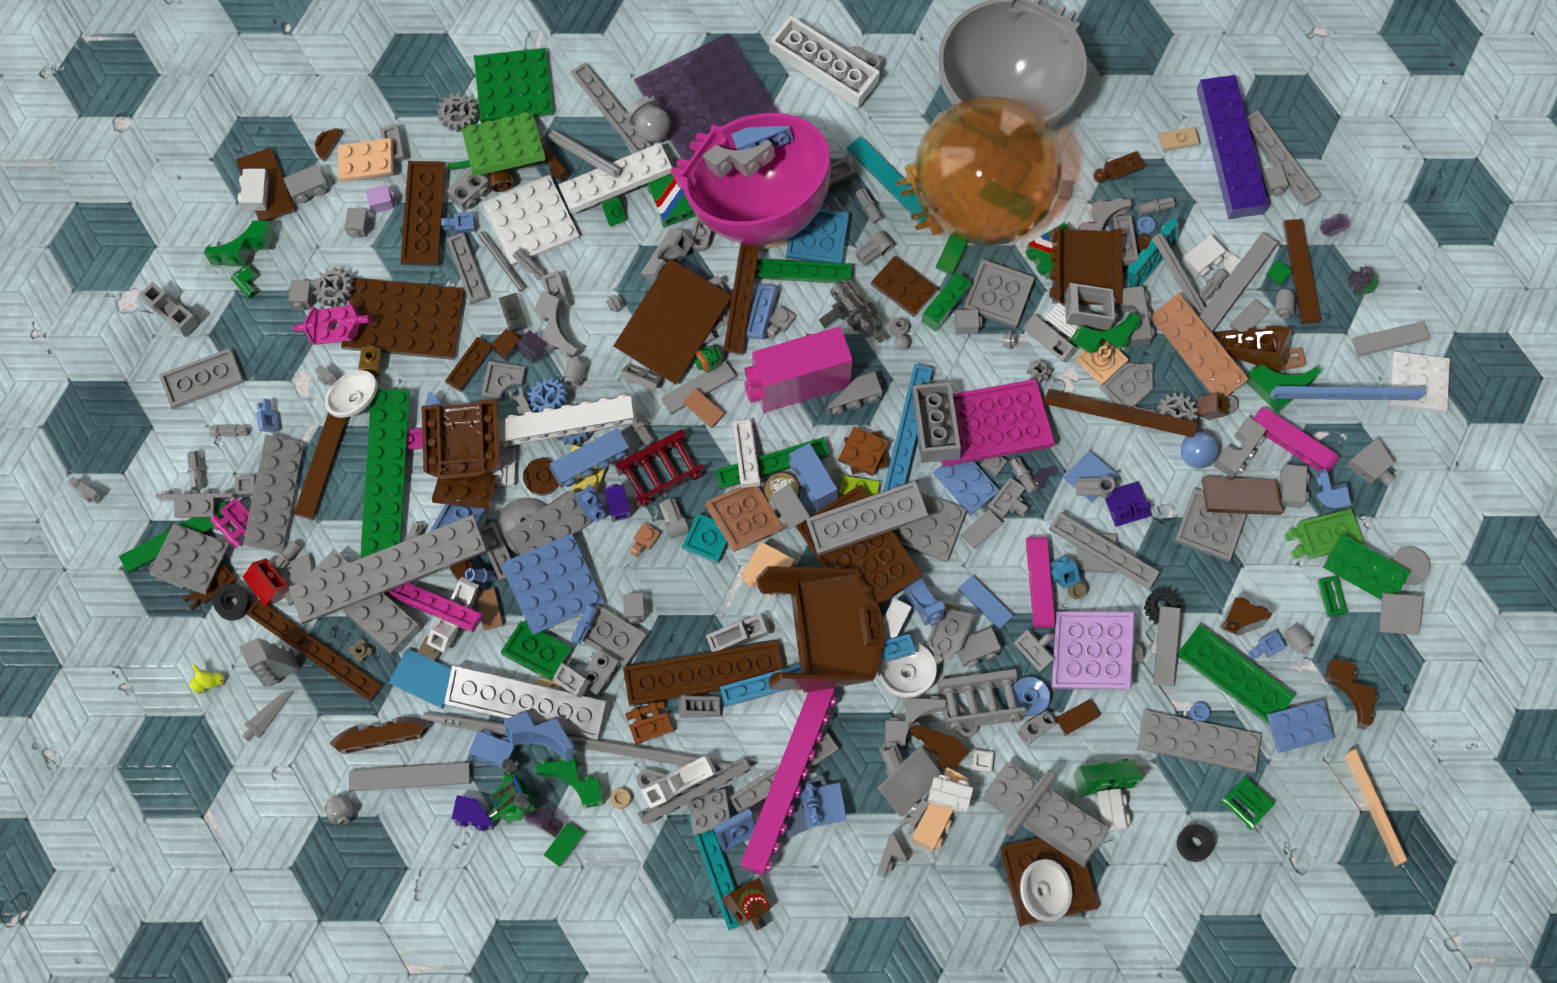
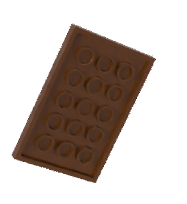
(407, 318)
(879, 558)

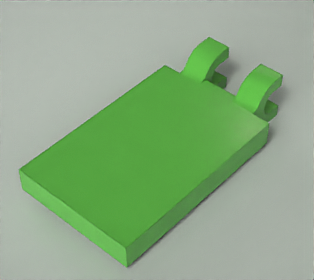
(1321, 533)

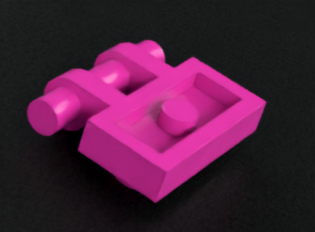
(237, 516)

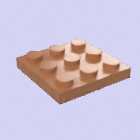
(744, 517)

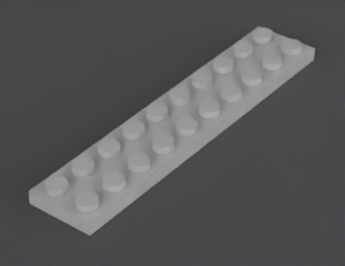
(387, 569)

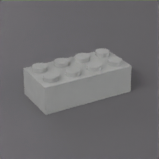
(936, 422)

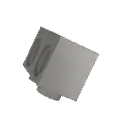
(465, 186)

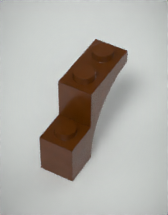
(1363, 697)

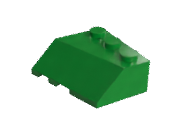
(1107, 776)

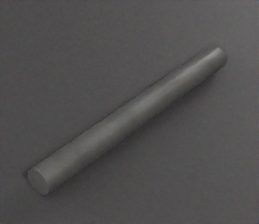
(502, 262)

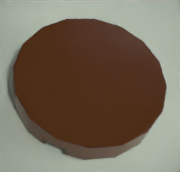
(539, 477)

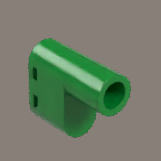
(244, 280)

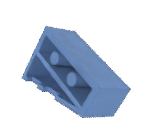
(813, 477)

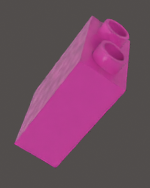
(799, 370)

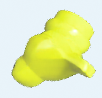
(205, 680)

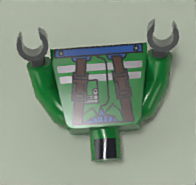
(512, 797)

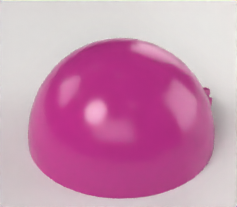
(773, 200)

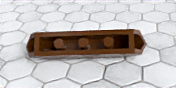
(371, 737)

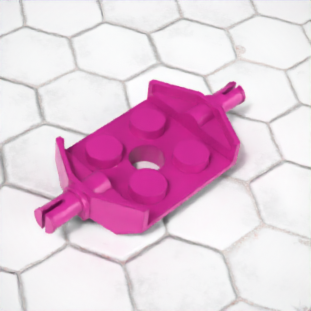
(320, 322)

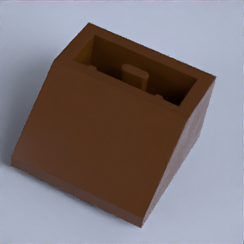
(1244, 617)

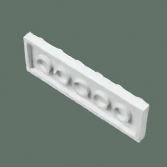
(600, 186)

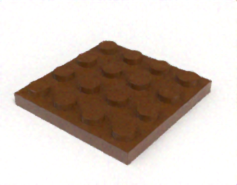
(1020, 855)

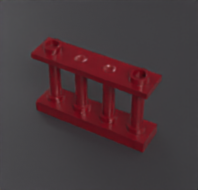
(659, 450)

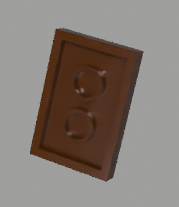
(904, 286)
(466, 492)

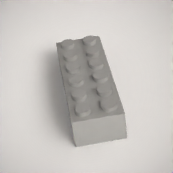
(375, 616)
(1052, 817)

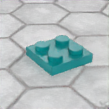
(705, 539)

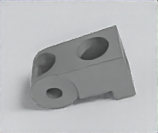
(1036, 727)

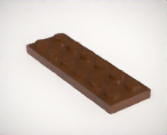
(423, 213)

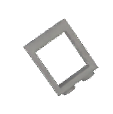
(1092, 294)

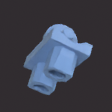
(590, 504)

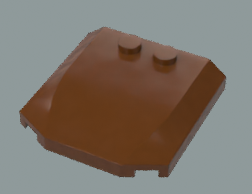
(461, 440)

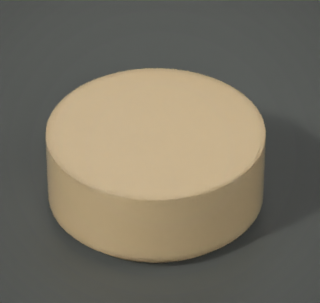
(620, 798)

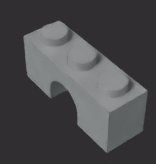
(673, 245)
(1135, 301)
(173, 314)
(1232, 460)

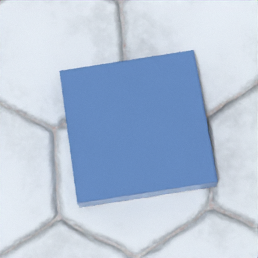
(1089, 467)
(735, 830)

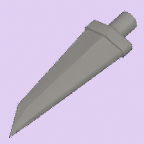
(262, 719)

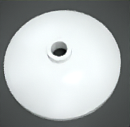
(351, 394)
(922, 671)
(1053, 889)

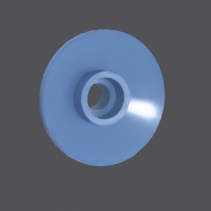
(1034, 688)

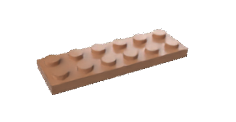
(1199, 346)

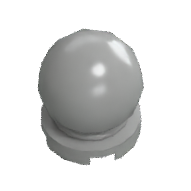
(649, 119)

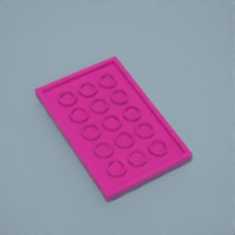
(1000, 422)

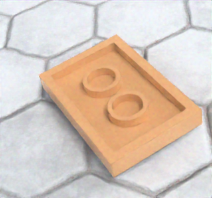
(365, 160)

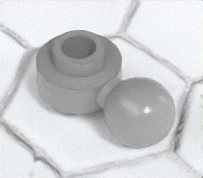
(901, 341)

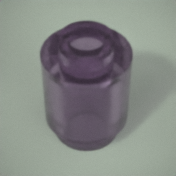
(1334, 225)

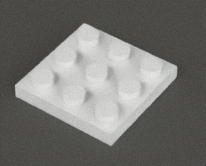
(1421, 372)

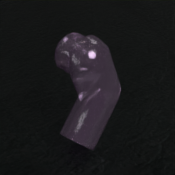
(1041, 475)

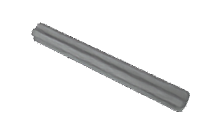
(584, 153)
(1179, 273)

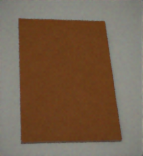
(672, 321)

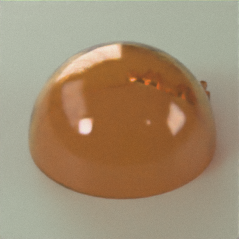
(985, 172)

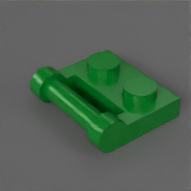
(1252, 799)

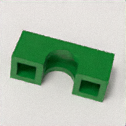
(941, 306)

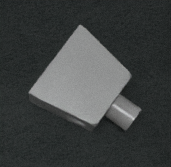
(1373, 463)

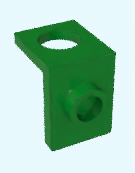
(613, 211)

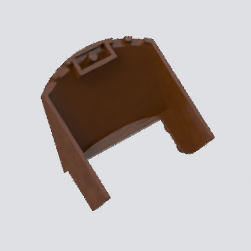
(835, 626)

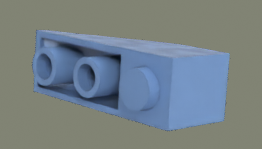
(755, 136)

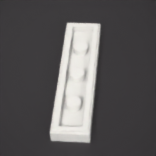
(746, 453)

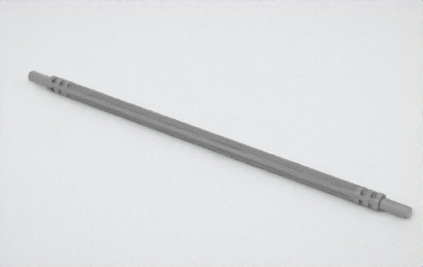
(579, 742)

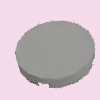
(1413, 561)

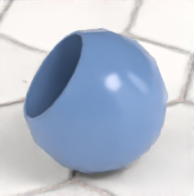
(1199, 450)

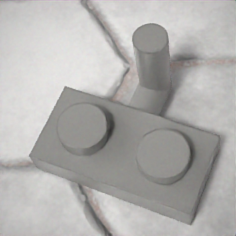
(1035, 649)

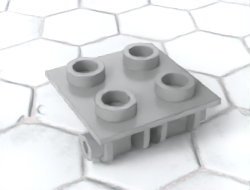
(709, 811)

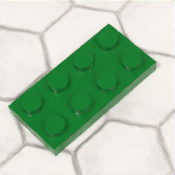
(1365, 568)

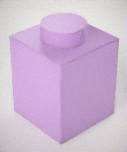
(380, 198)

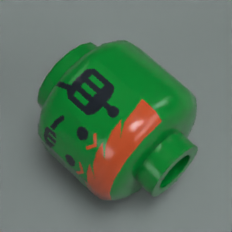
(708, 358)

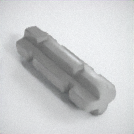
(528, 264)
(228, 430)

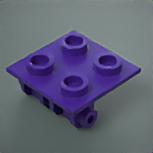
(1128, 504)

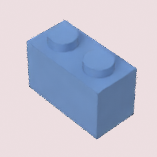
(491, 749)

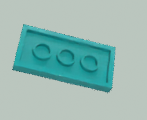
(1151, 257)

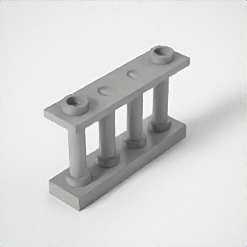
(978, 682)

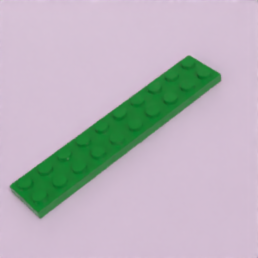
(385, 471)

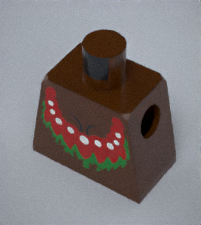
(748, 904)

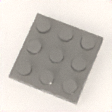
(999, 293)
(1209, 531)
(934, 534)
(189, 559)

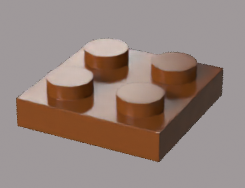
(863, 451)

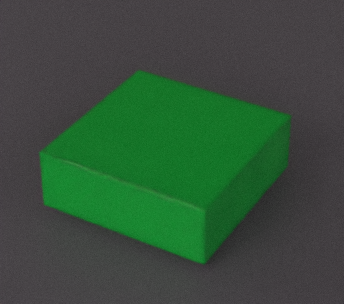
(1278, 272)

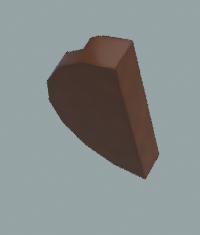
(326, 142)

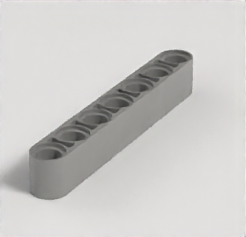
(1238, 281)

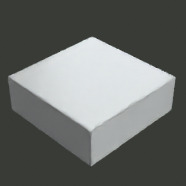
(982, 761)

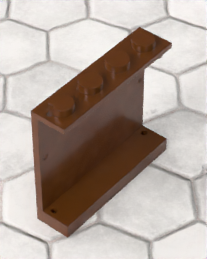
(1085, 259)

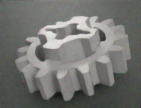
(456, 116)
(326, 294)
(1179, 406)

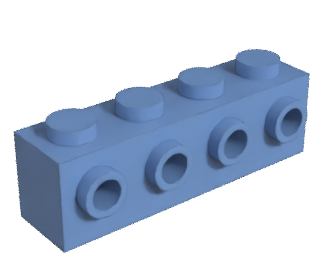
(589, 458)

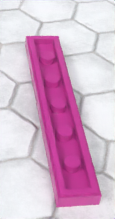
(436, 606)

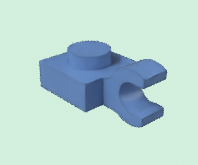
(461, 222)
(266, 419)
(1269, 645)

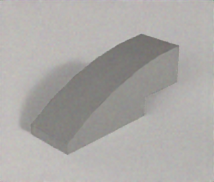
(739, 633)

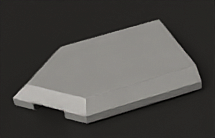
(1129, 384)
(949, 634)

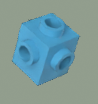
(1065, 572)

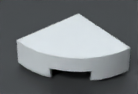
(1230, 262)

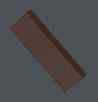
(468, 364)

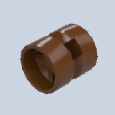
(500, 180)

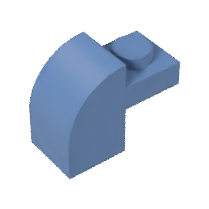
(1331, 496)

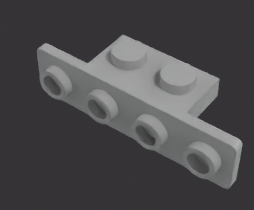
(195, 505)

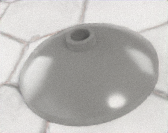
(513, 514)

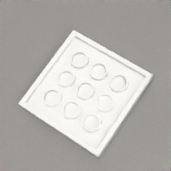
(531, 219)

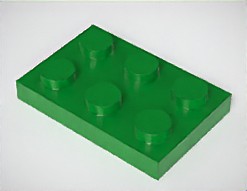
(536, 652)

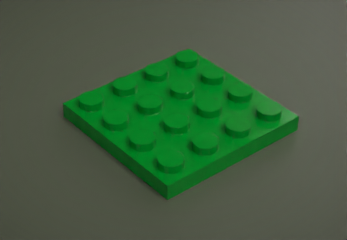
(513, 84)

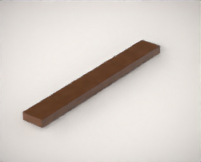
(1121, 413)
(314, 650)

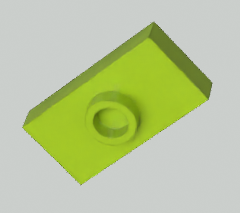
(849, 483)

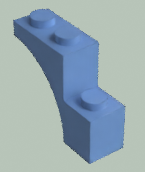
(926, 605)
(523, 730)

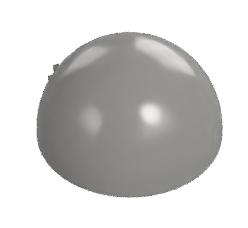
(1014, 54)

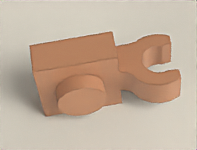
(645, 538)

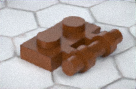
(649, 728)

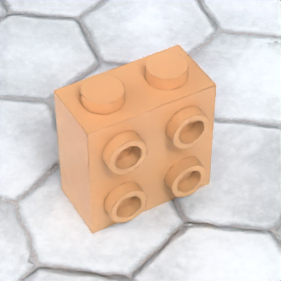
(763, 557)

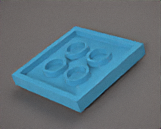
(821, 239)

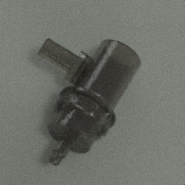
(851, 304)

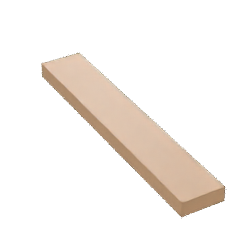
(1375, 807)

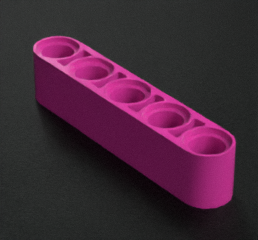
(1296, 441)
(1040, 582)

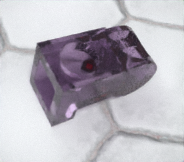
(544, 821)

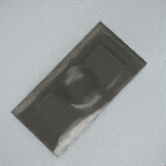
(513, 312)

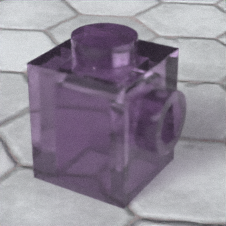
(532, 347)

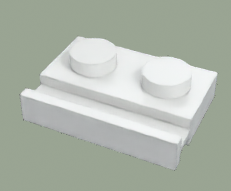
(506, 472)

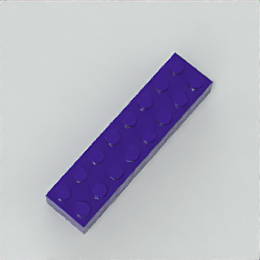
(1232, 147)

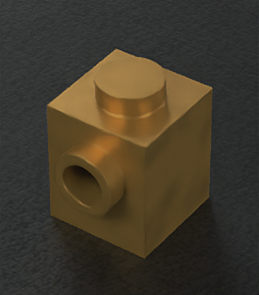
(371, 360)

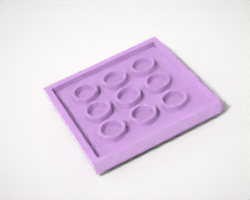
(1093, 650)

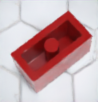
(265, 582)

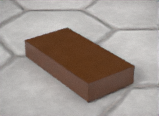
(1077, 717)

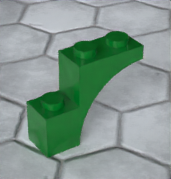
(235, 253)
(1117, 336)
(588, 789)

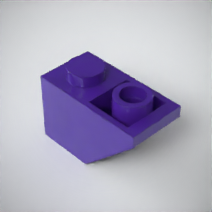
(617, 502)
(469, 812)

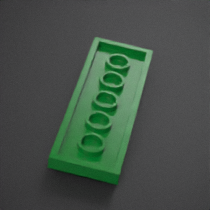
(1234, 674)

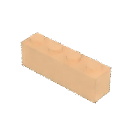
(935, 820)

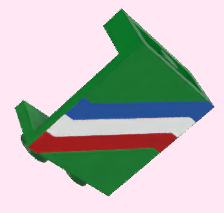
(670, 201)
(1039, 252)

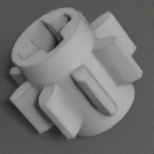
(1043, 371)

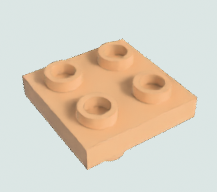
(1102, 363)

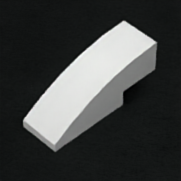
(895, 619)

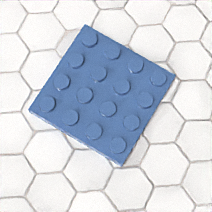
(551, 584)

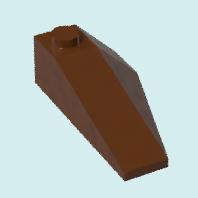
(1258, 346)

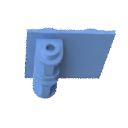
(823, 805)

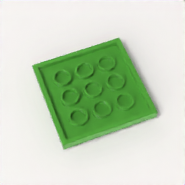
(503, 144)

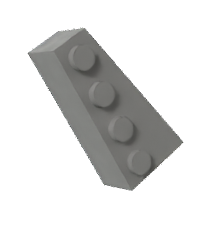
(268, 661)

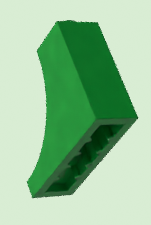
(1264, 380)

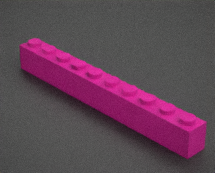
(787, 781)

